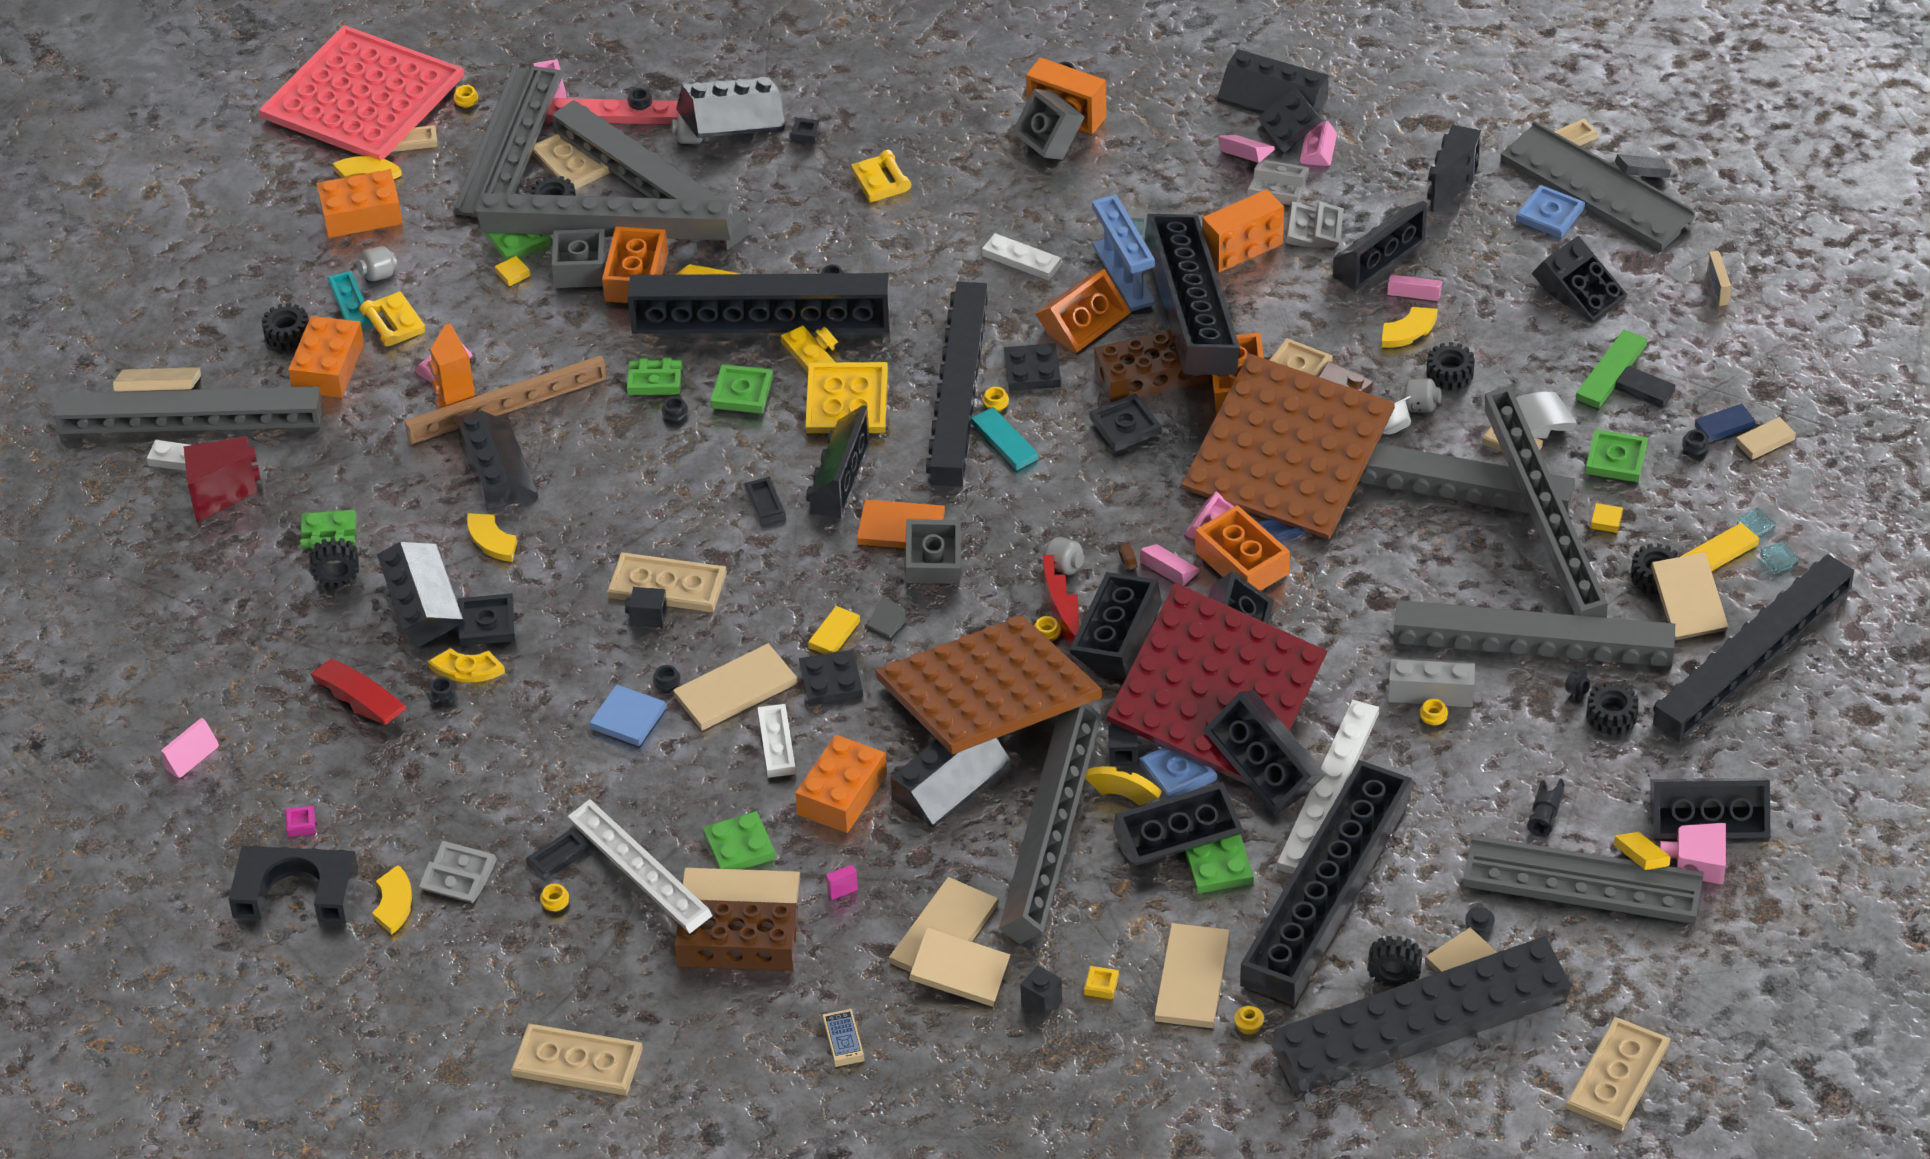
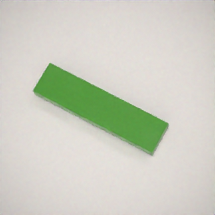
(1610, 368)

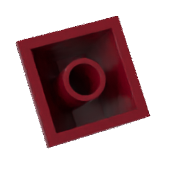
(220, 474)

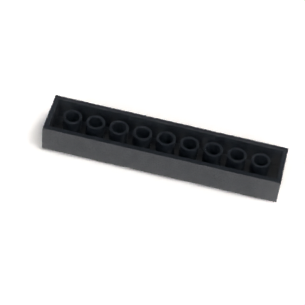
(1192, 295)
(759, 303)
(1325, 883)
(1420, 1015)

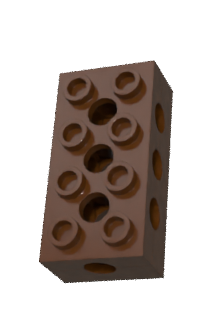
(1142, 367)
(741, 937)

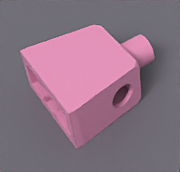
(1700, 849)

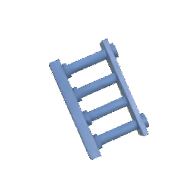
(1123, 252)

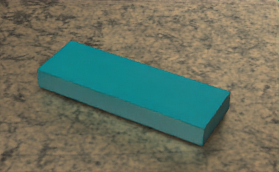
(348, 297)
(1004, 438)

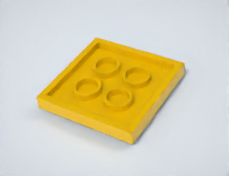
(842, 388)

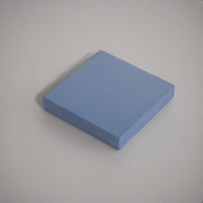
(1550, 211)
(627, 715)
(1175, 773)

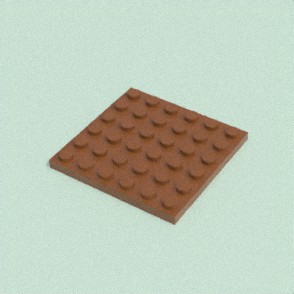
(1289, 445)
(988, 684)

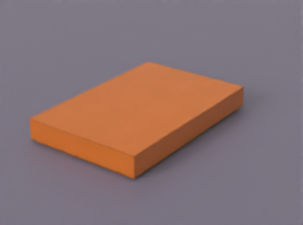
(885, 521)

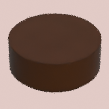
(1127, 556)

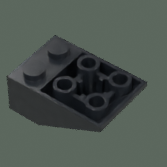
(1454, 165)
(1579, 280)

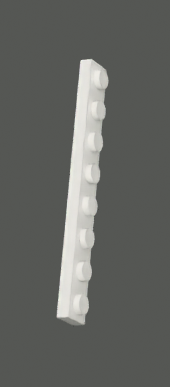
(1337, 767)
(640, 866)

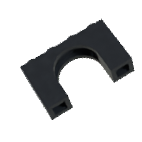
(264, 866)

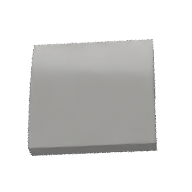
(1281, 179)
(1314, 226)
(1545, 413)
(458, 872)

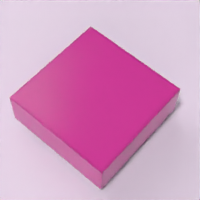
(300, 821)
(841, 882)

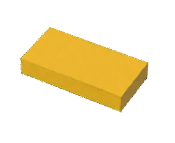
(834, 631)
(1641, 850)

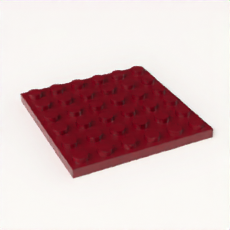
(1198, 663)

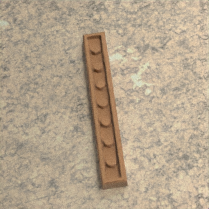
(508, 398)

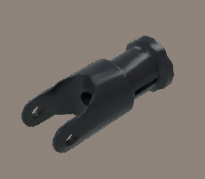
(1545, 808)

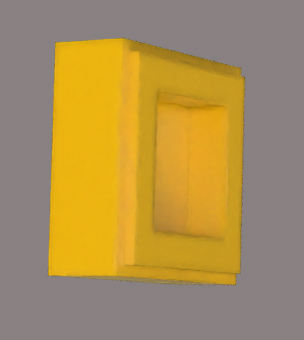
(512, 271)
(1606, 518)
(1101, 982)

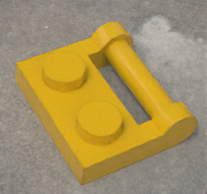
(874, 182)
(398, 314)

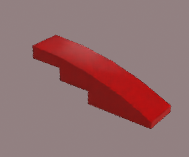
(1062, 606)
(360, 691)

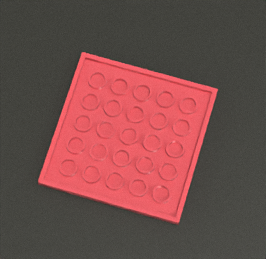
(361, 93)

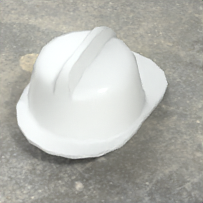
(1399, 419)

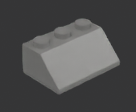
(1425, 679)

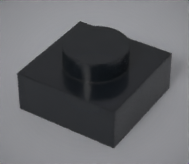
(805, 130)

